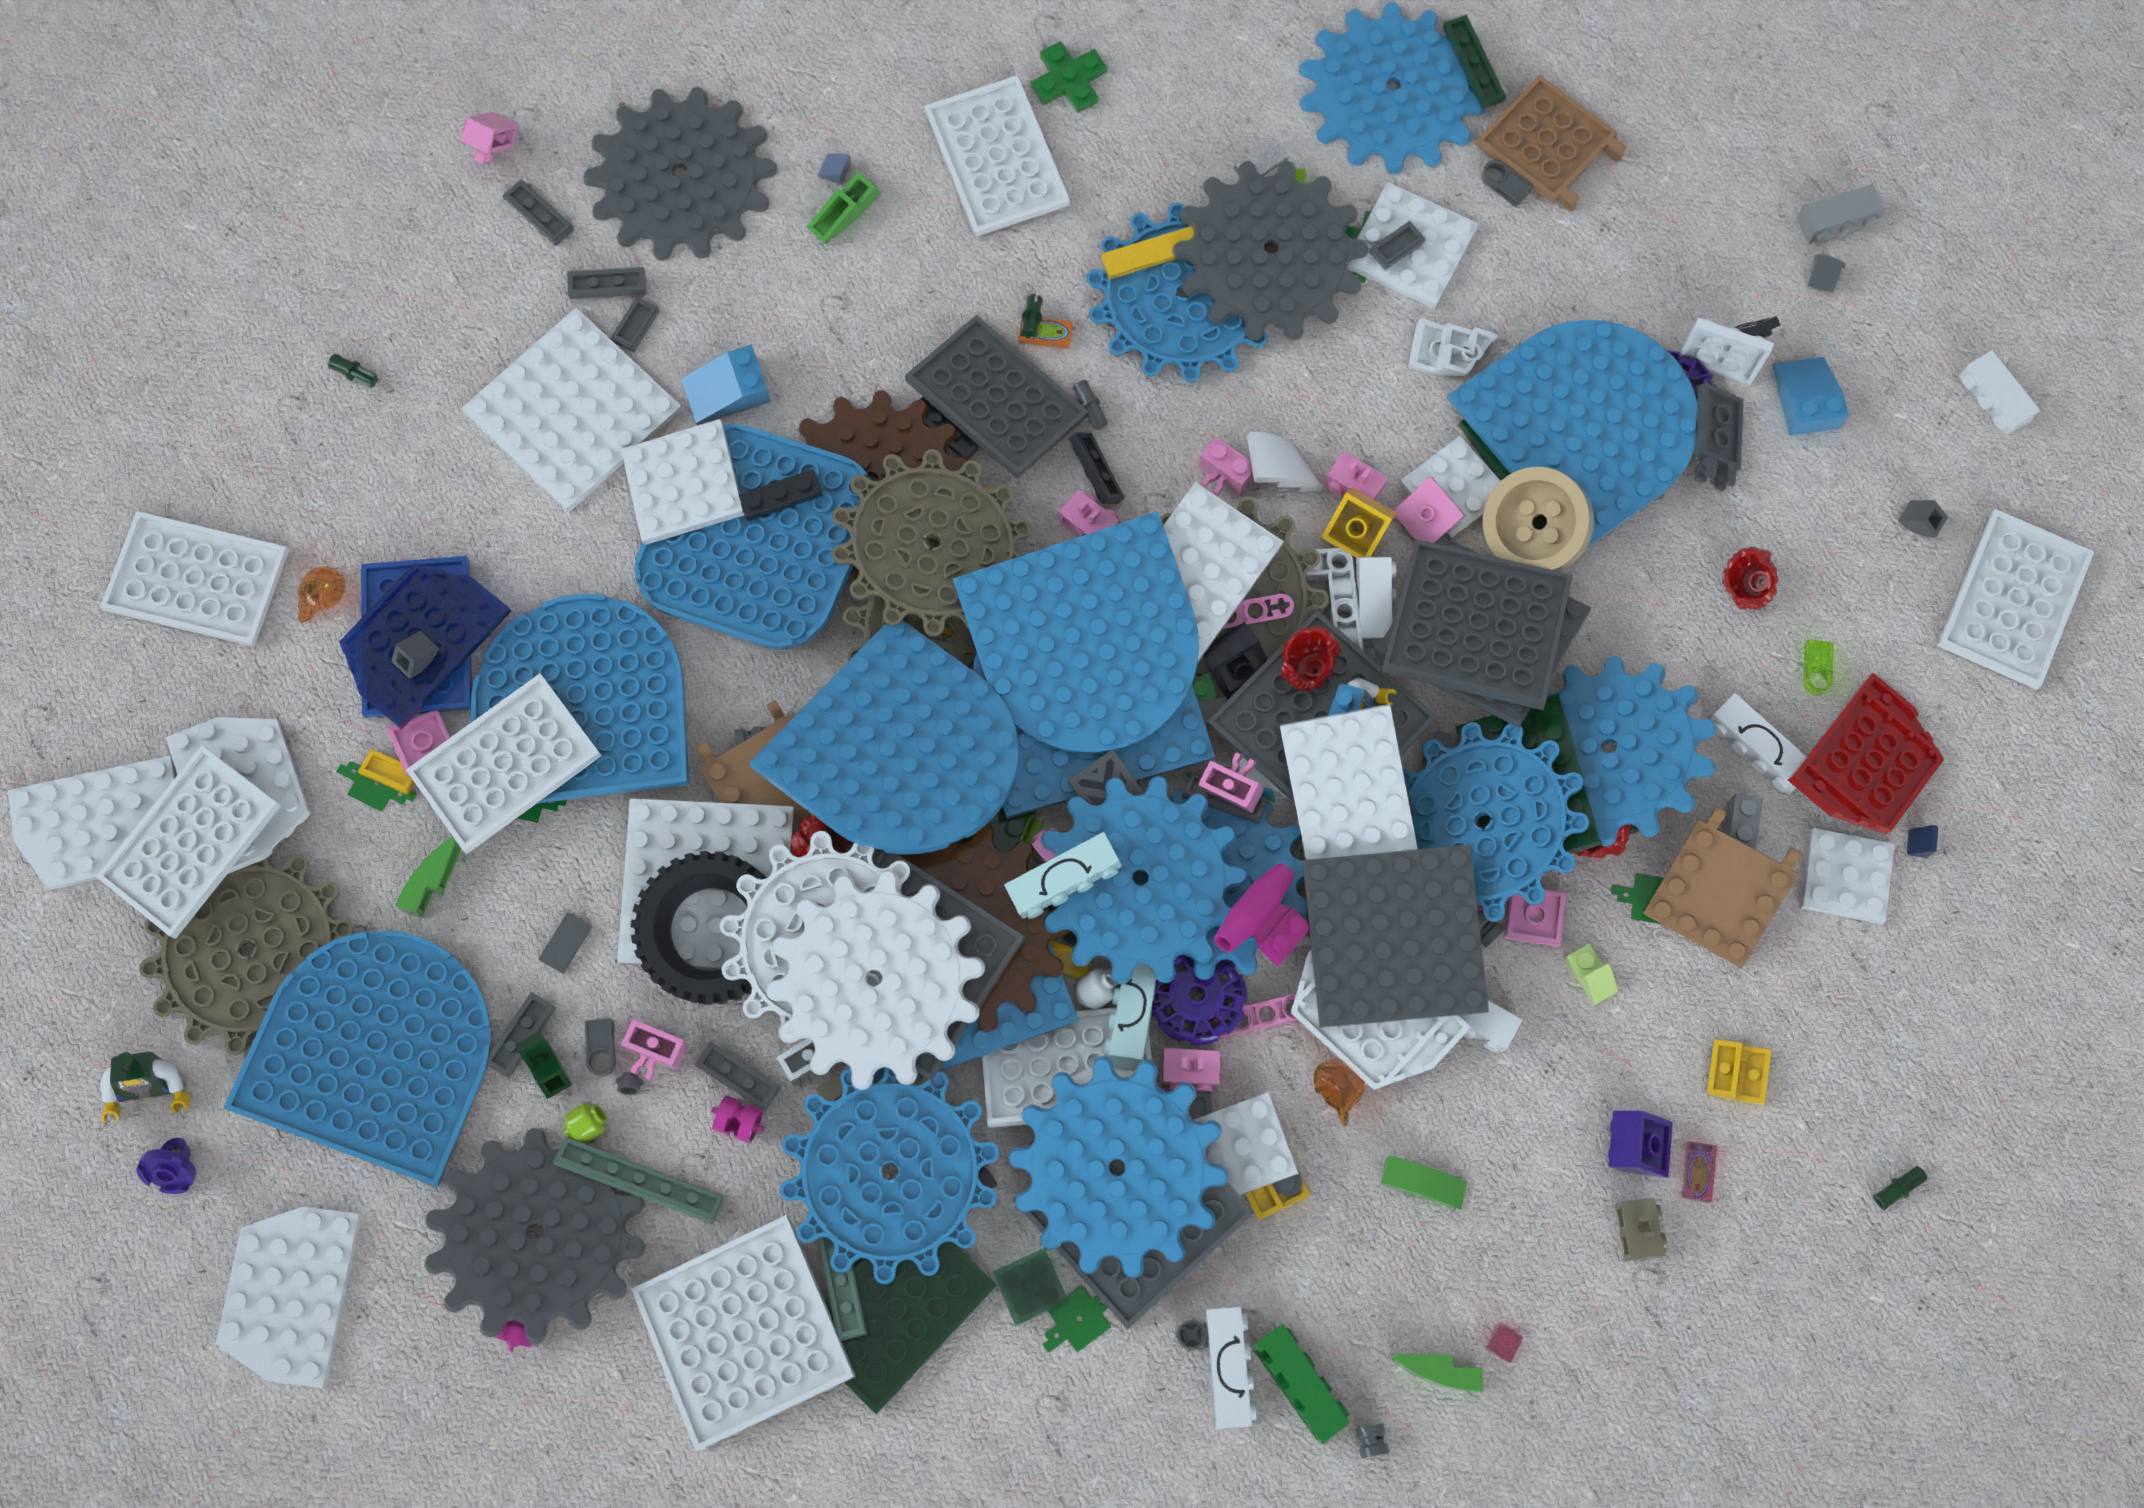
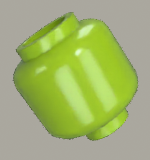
(585, 1122)

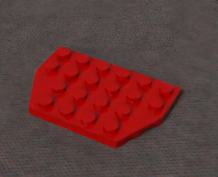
(1869, 760)

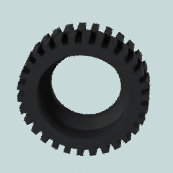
(655, 920)

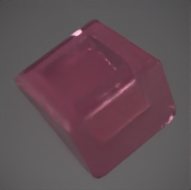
(1503, 1342)

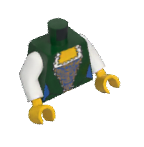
(138, 1078)

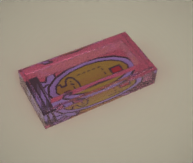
(1699, 1171)

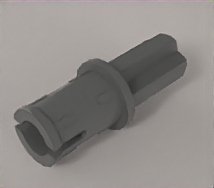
(1090, 403)

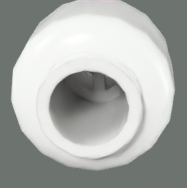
(1096, 989)

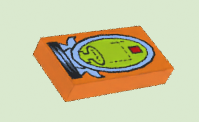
(1050, 333)

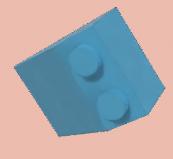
(726, 386)
(1810, 396)

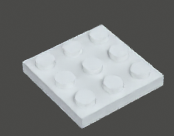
(1726, 350)
(1461, 476)
(1847, 876)
(1251, 1144)

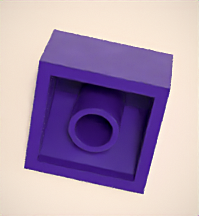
(1640, 1143)

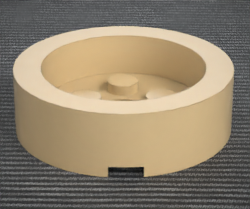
(1531, 493)

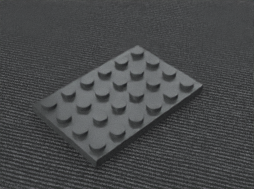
(996, 396)

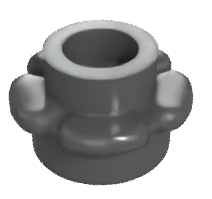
(629, 1083)

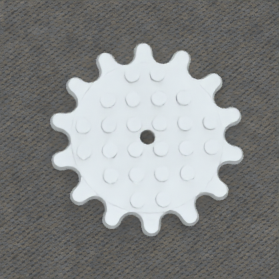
(774, 914)
(918, 984)

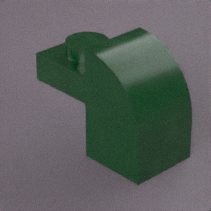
(543, 1064)

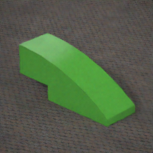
(843, 208)
(429, 878)
(1423, 1182)
(1440, 1371)

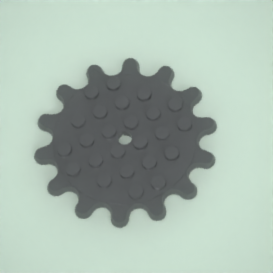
(686, 207)
(1263, 285)
(523, 1276)

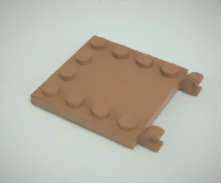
(1549, 140)
(737, 782)
(1722, 891)

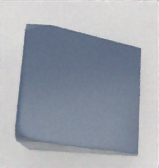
(835, 167)

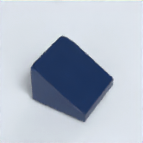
(1922, 841)

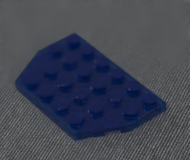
(445, 608)

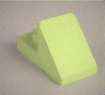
(1592, 975)

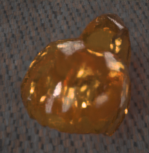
(319, 590)
(1338, 1087)

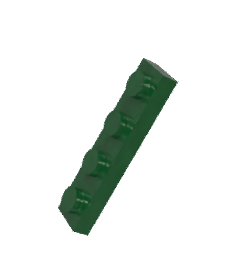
(1474, 61)

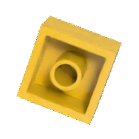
(1358, 524)

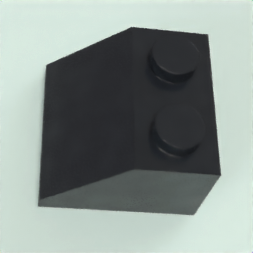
(1234, 658)

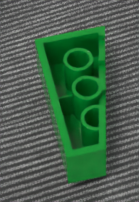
(1301, 1384)

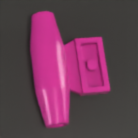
(1261, 914)

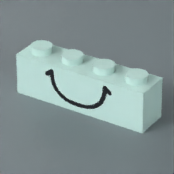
(1063, 876)
(1131, 1019)

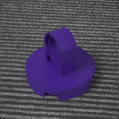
(167, 1168)

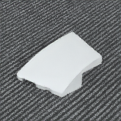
(1447, 348)
(1279, 462)

